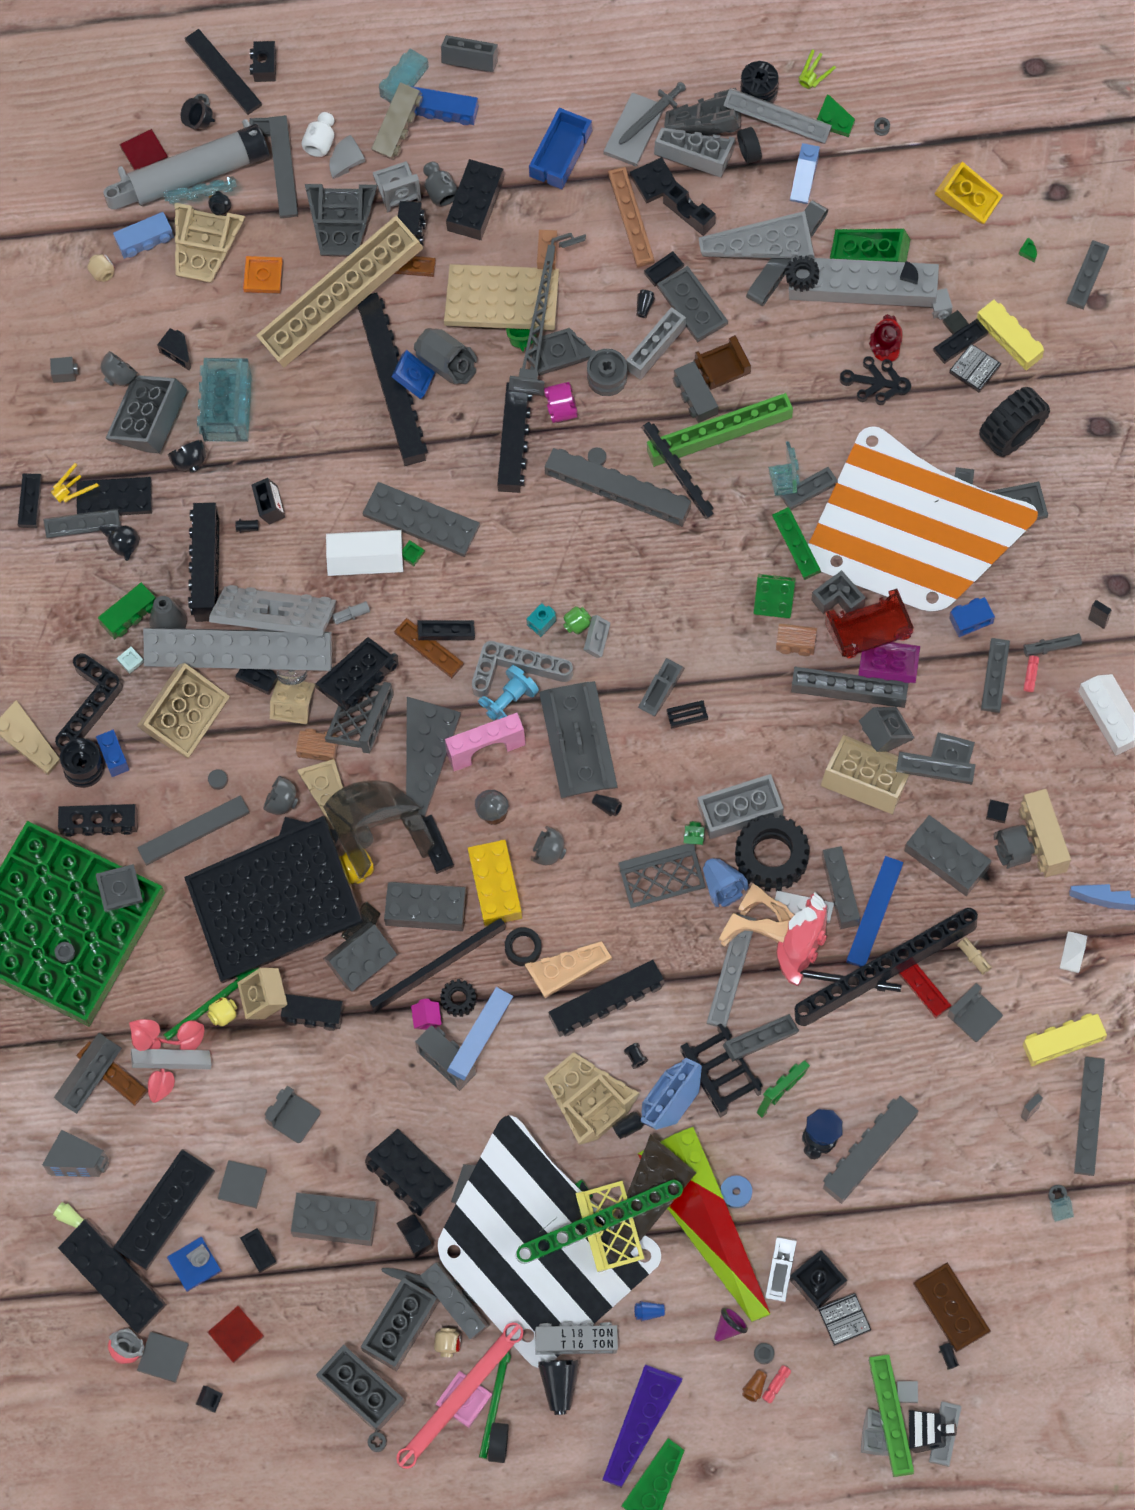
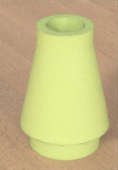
(67, 1215)

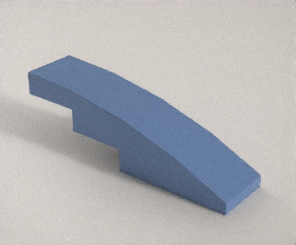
(1102, 896)

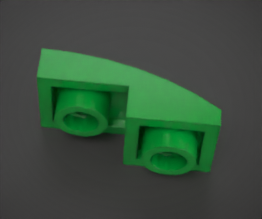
(694, 833)

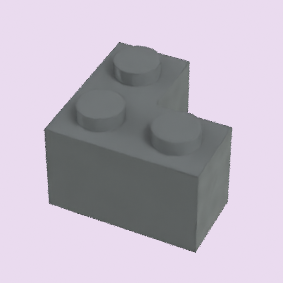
(838, 591)

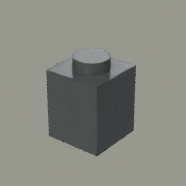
(63, 369)

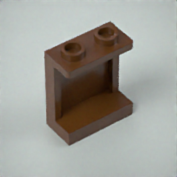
(723, 363)

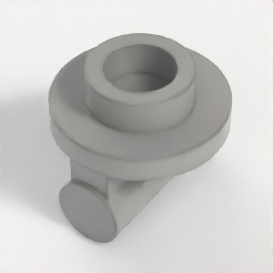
(198, 1256)

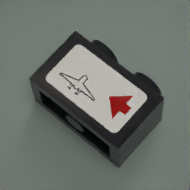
(268, 501)

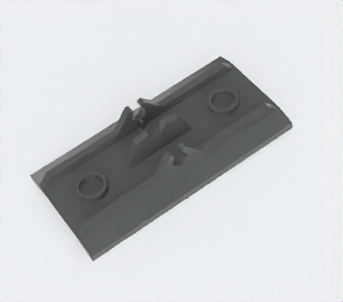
(578, 739)

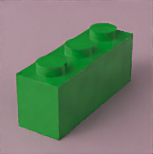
(127, 611)

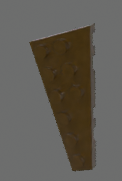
(655, 1168)

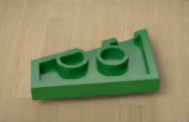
(773, 1095)

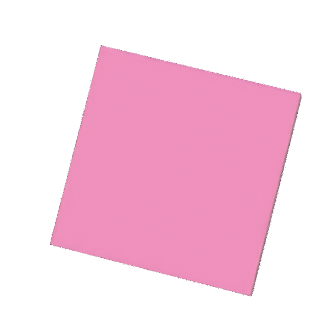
(472, 1407)

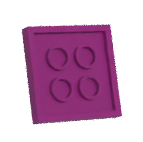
(891, 662)

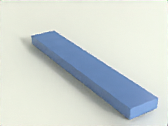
(480, 1033)

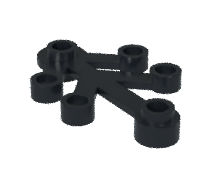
(877, 382)

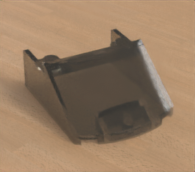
(368, 805)

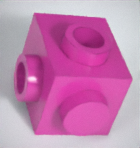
(426, 1014)

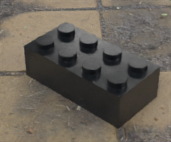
(475, 199)

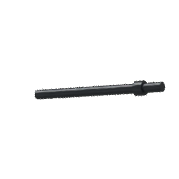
(833, 978)

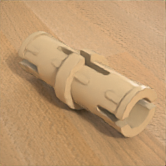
(974, 956)

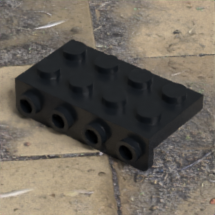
(357, 674)
(407, 1172)

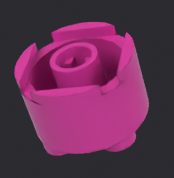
(561, 402)

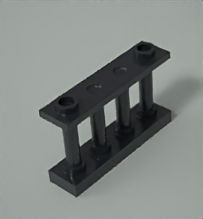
(711, 1086)

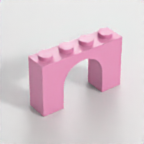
(464, 745)

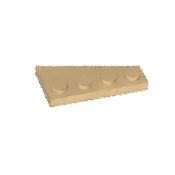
(24, 736)
(322, 782)

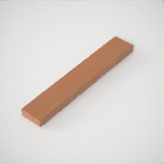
(631, 217)

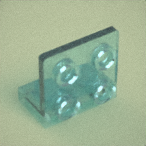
(784, 477)

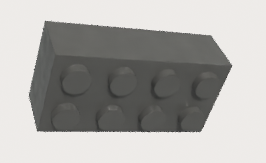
(947, 855)
(425, 906)
(334, 1219)
(399, 1324)
(360, 1388)

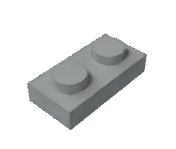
(596, 636)

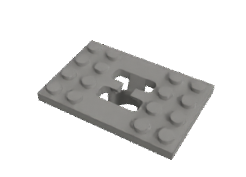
(286, 611)

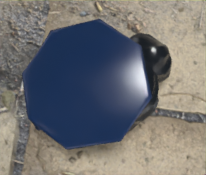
(821, 1133)

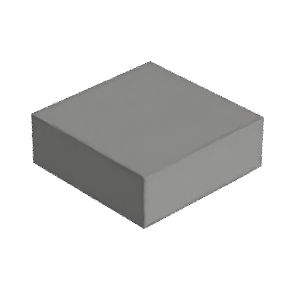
(907, 1391)

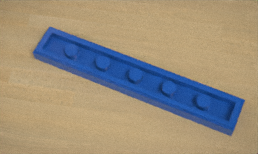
(874, 912)

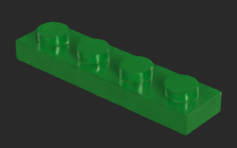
(796, 543)

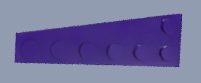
(645, 1411)

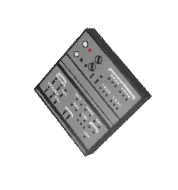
(975, 368)
(844, 1319)

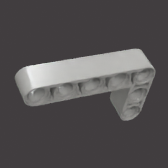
(520, 655)

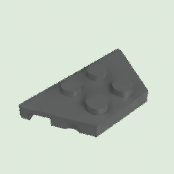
(560, 351)

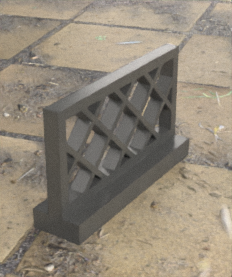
(373, 717)
(658, 858)

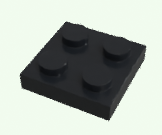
(652, 179)

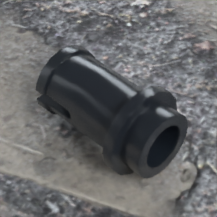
(246, 525)
(948, 1356)

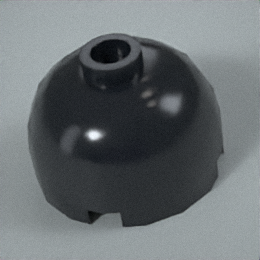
(189, 456)

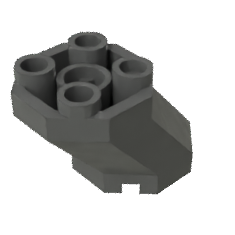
(445, 355)

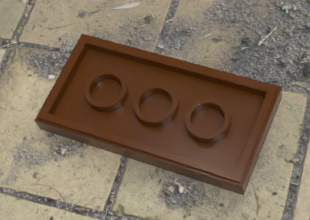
(951, 1307)

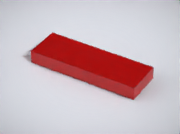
(925, 990)

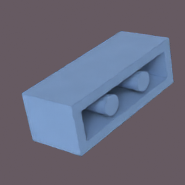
(143, 235)

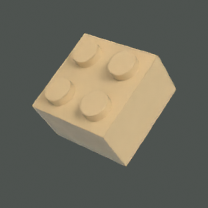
(262, 993)

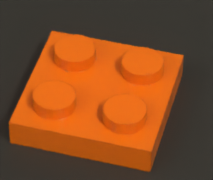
(263, 274)

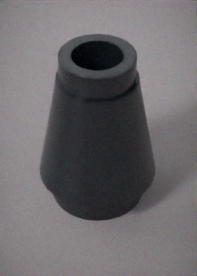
(644, 302)
(607, 804)

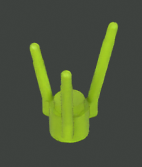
(808, 77)

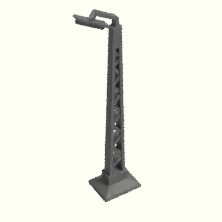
(528, 379)

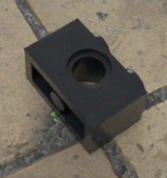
(267, 70)

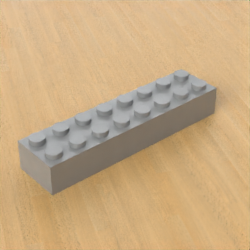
(869, 283)

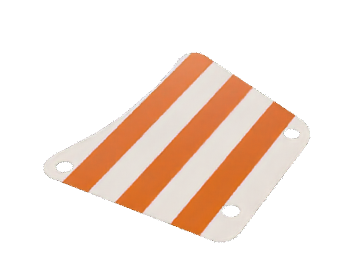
(900, 538)

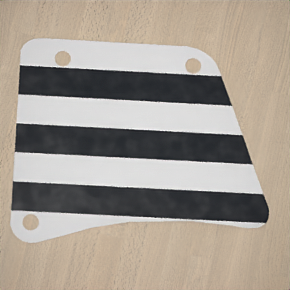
(508, 1204)

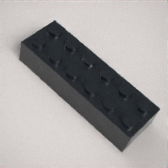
(205, 560)

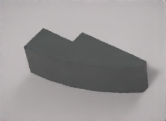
(661, 687)

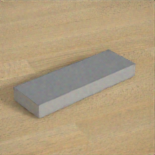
(943, 1455)

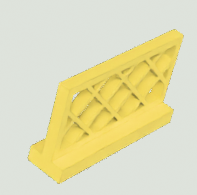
(595, 1240)

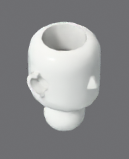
(319, 136)

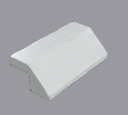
(364, 552)

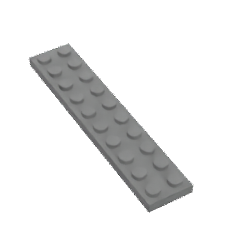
(237, 649)

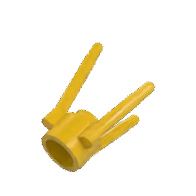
(61, 491)

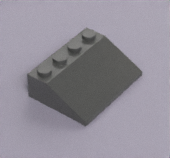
(147, 413)

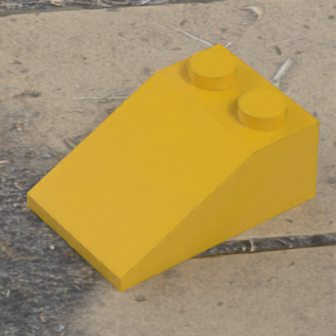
(968, 193)

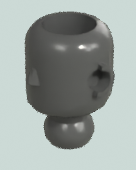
(439, 185)

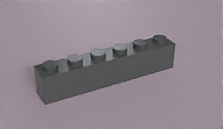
(849, 687)
(870, 1149)

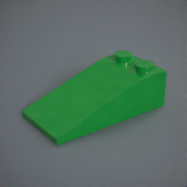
(871, 245)

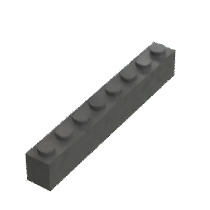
(618, 487)

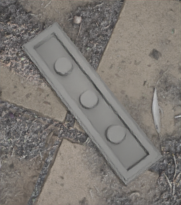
(171, 1059)

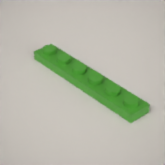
(891, 1416)

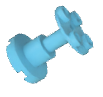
(512, 690)

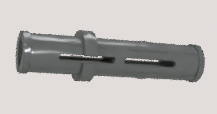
(1051, 645)

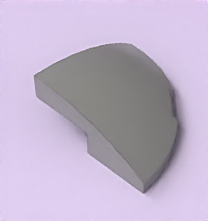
(345, 156)
(872, 1435)

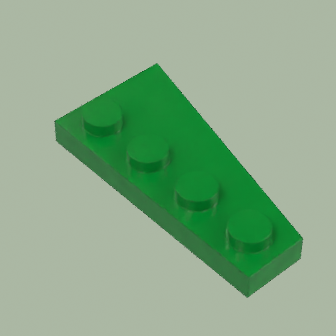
(655, 1483)

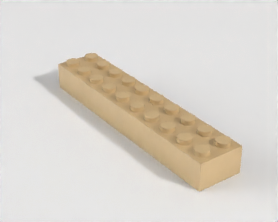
(340, 291)

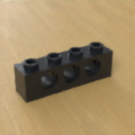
(69, 814)

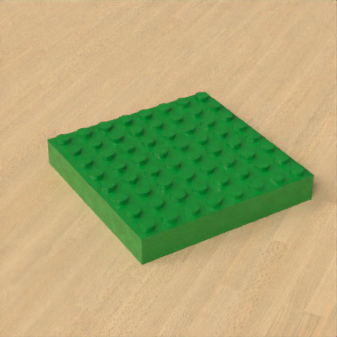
(55, 898)

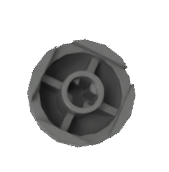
(116, 370)
(281, 797)
(549, 847)

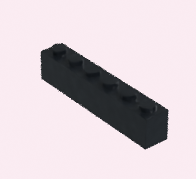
(513, 441)
(606, 998)

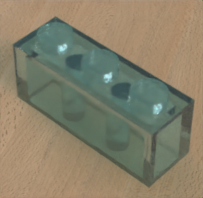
(407, 71)

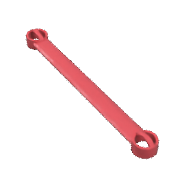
(459, 1396)

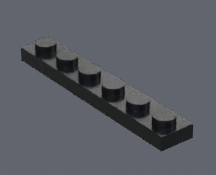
(682, 476)

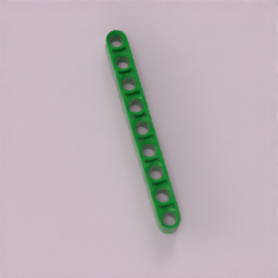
(592, 1229)

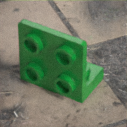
(774, 596)

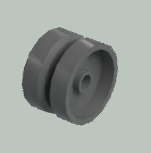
(607, 372)

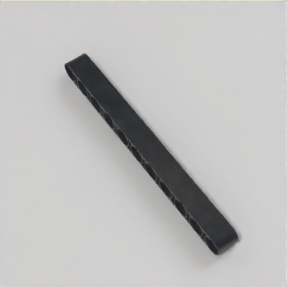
(883, 974)

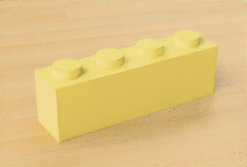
(1010, 334)
(1065, 1039)

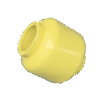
(222, 1011)

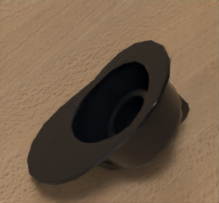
(196, 114)

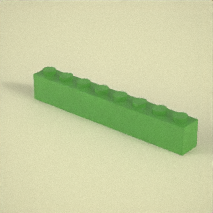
(724, 428)

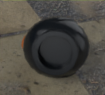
(219, 203)

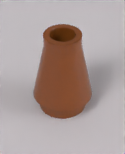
(753, 1389)

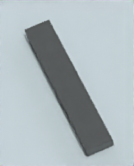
(283, 167)
(193, 830)

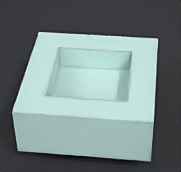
(130, 660)

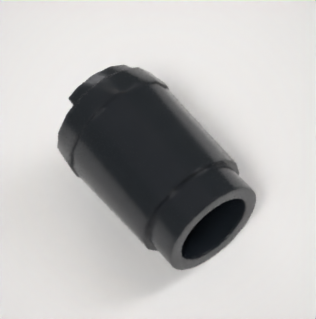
(628, 1125)

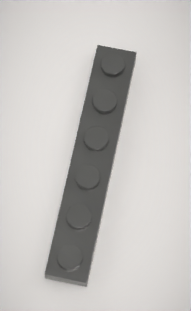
(1089, 1116)

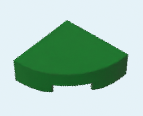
(1028, 250)

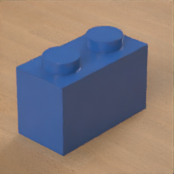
(971, 616)
(112, 753)

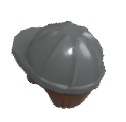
(491, 806)

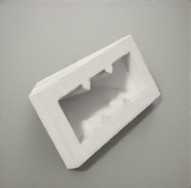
(1073, 952)

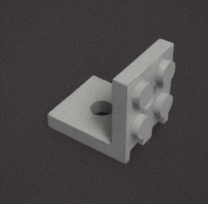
(397, 185)

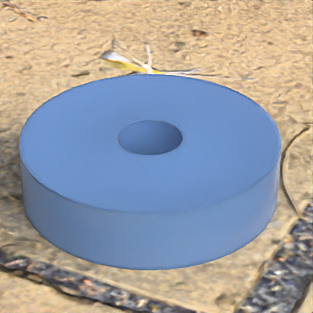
(742, 1185)

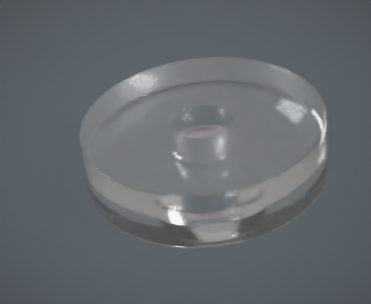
(291, 677)

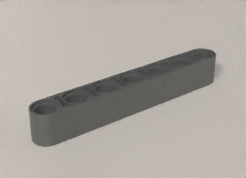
(776, 267)

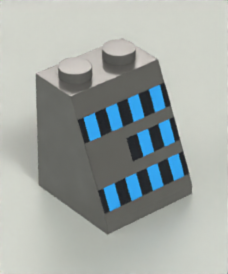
(75, 1158)

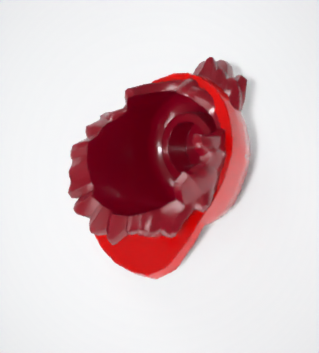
(886, 339)

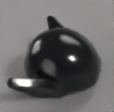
(121, 539)

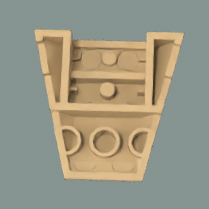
(202, 241)
(589, 1097)

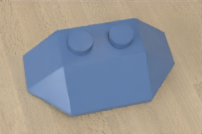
(672, 1095)

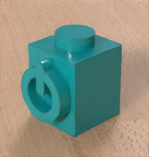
(541, 619)

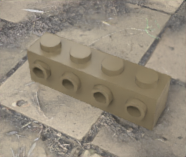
(397, 120)

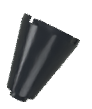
(559, 1383)

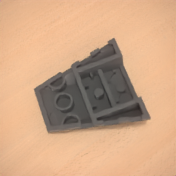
(339, 217)

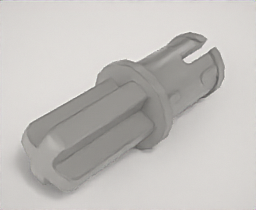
(351, 613)

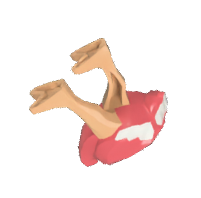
(796, 934)

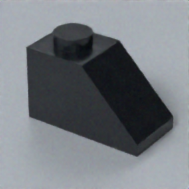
(175, 348)
(414, 1235)

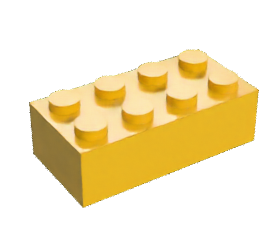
(494, 882)

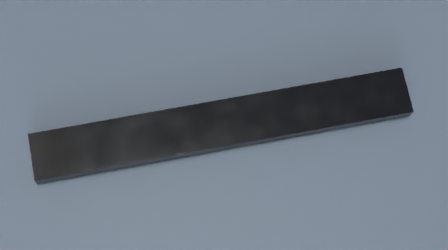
(437, 965)

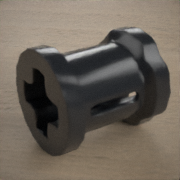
(635, 1055)

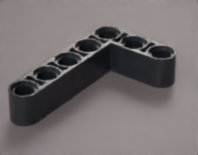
(90, 703)

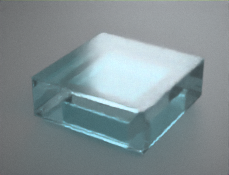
(1061, 1208)

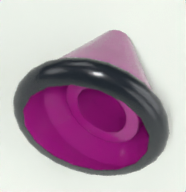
(729, 1325)

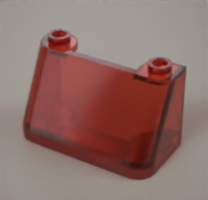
(869, 625)

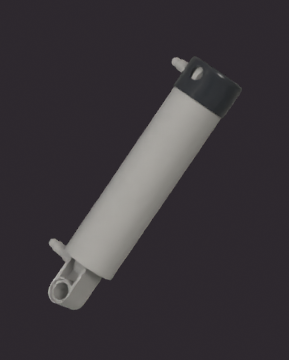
(188, 167)

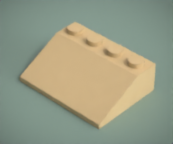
(183, 710)
(865, 775)

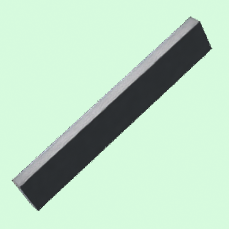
(223, 71)

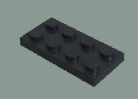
(127, 495)

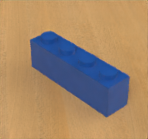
(447, 106)

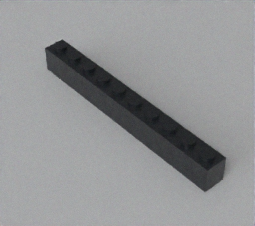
(395, 394)

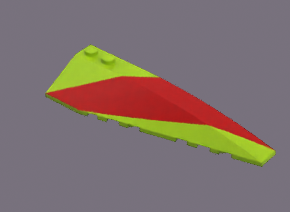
(710, 1226)

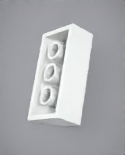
(1110, 711)

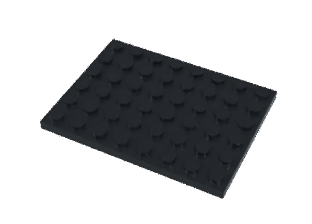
(273, 899)

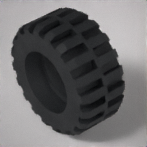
(1014, 421)
(772, 829)

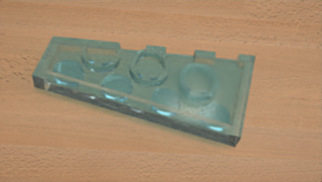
(226, 186)

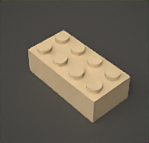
(1045, 833)

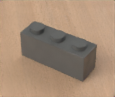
(469, 53)
(695, 392)

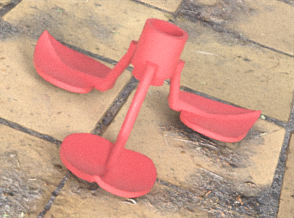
(144, 1037)

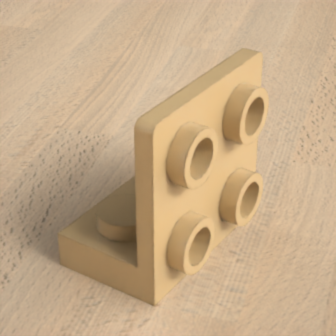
(291, 702)

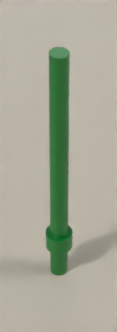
(204, 1008)
(494, 1404)

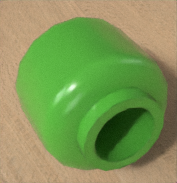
(577, 620)

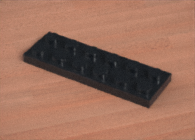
(164, 1209)
(112, 1276)

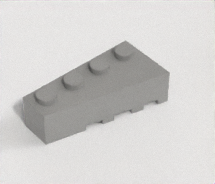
(695, 150)

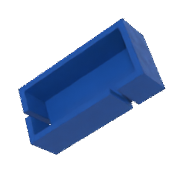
(560, 148)

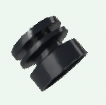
(760, 81)
(80, 753)

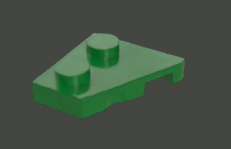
(837, 116)

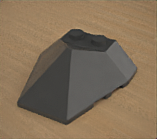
(705, 117)

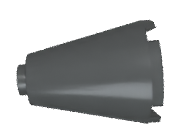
(167, 614)

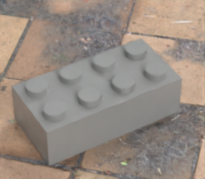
(737, 805)

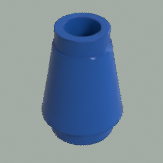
(647, 1310)

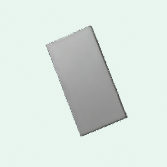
(634, 148)

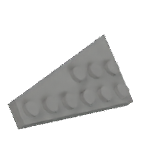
(772, 238)

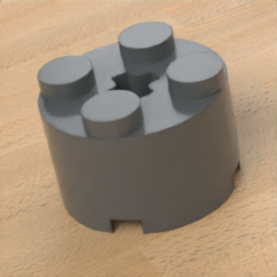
(1013, 846)

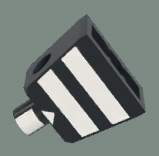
(928, 1431)

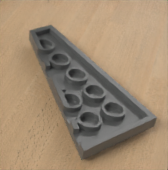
(426, 748)

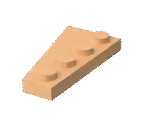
(561, 970)

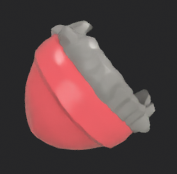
(125, 1346)

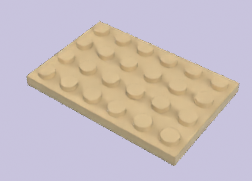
(497, 297)

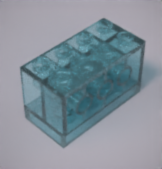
(225, 399)

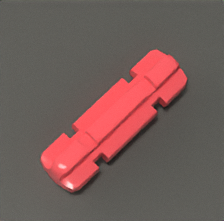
(1031, 673)
(776, 1384)

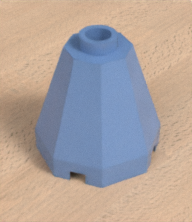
(723, 882)

